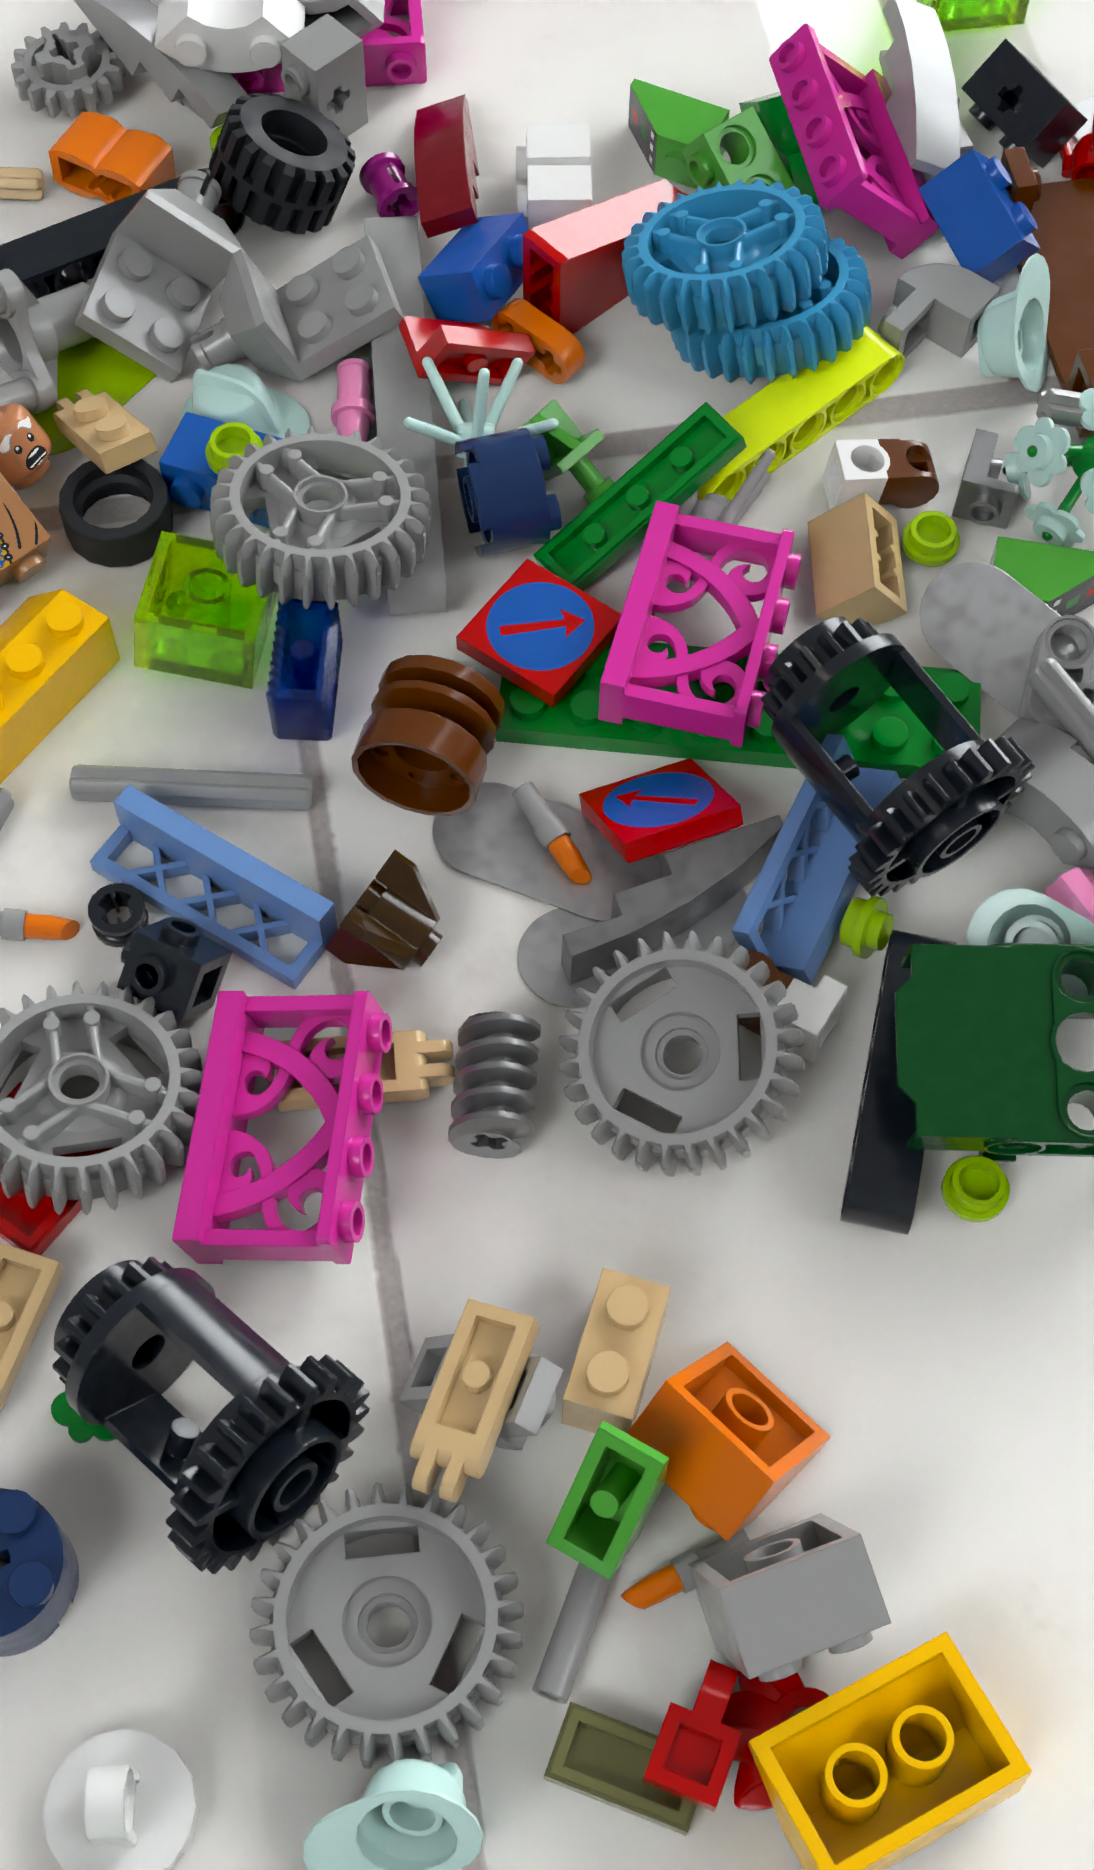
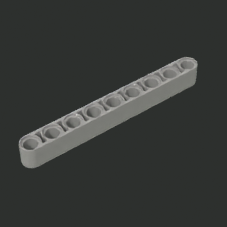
(404, 395)

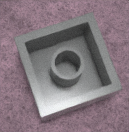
(790, 1597)

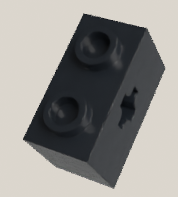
(1022, 105)

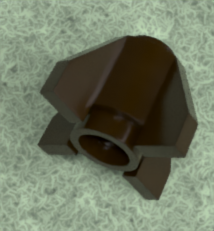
(389, 920)

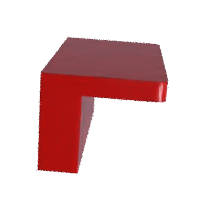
(463, 348)

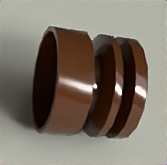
(428, 735)

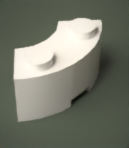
(227, 33)

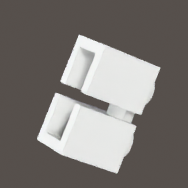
(555, 170)

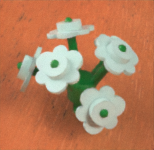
(1046, 452)

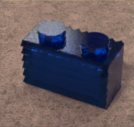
(304, 671)

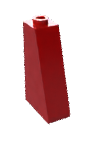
(577, 261)

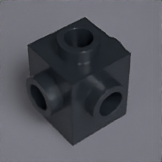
(174, 967)

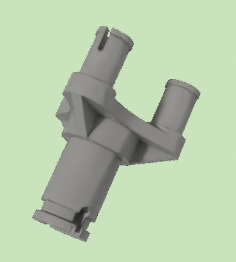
(32, 337)

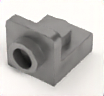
(980, 493)

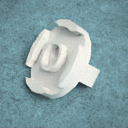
(120, 1804)

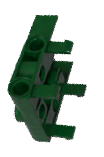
(984, 1052)

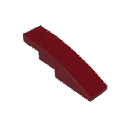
(445, 166)

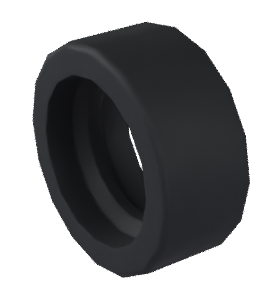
(119, 545)

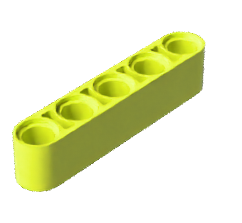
(803, 409)

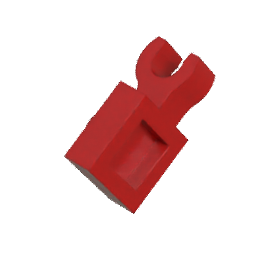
(694, 1745)

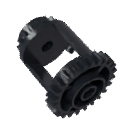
(936, 812)
(260, 1455)

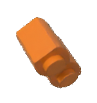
(107, 161)

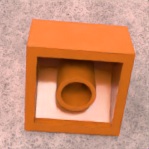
(727, 1439)

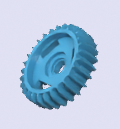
(726, 256)
(796, 338)

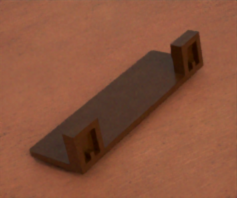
(1067, 243)

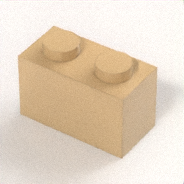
(615, 1352)

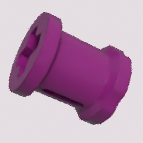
(389, 187)

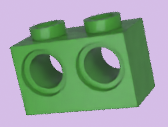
(749, 151)

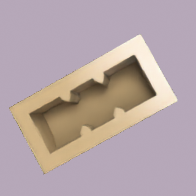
(857, 563)

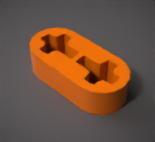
(556, 348)

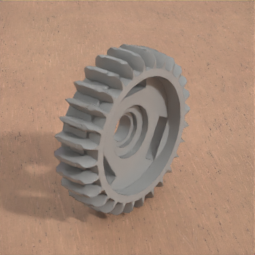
(329, 554)
(703, 1008)
(137, 1115)
(338, 1595)

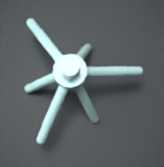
(469, 424)

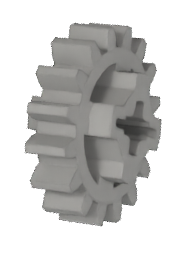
(67, 70)

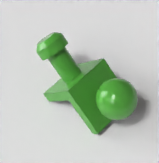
(569, 450)

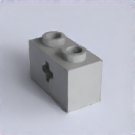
(327, 72)

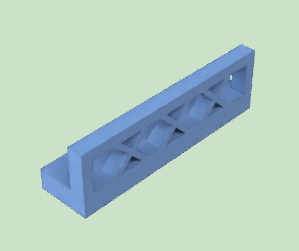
(227, 868)
(808, 907)

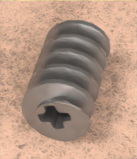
(493, 1084)

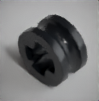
(113, 897)

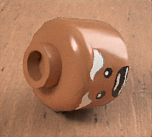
(22, 447)

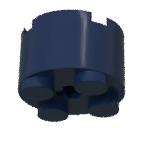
(506, 491)
(38, 1574)

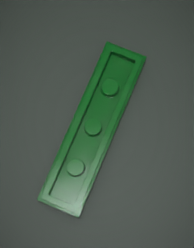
(624, 510)

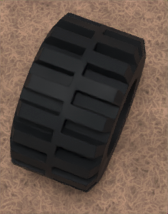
(281, 163)

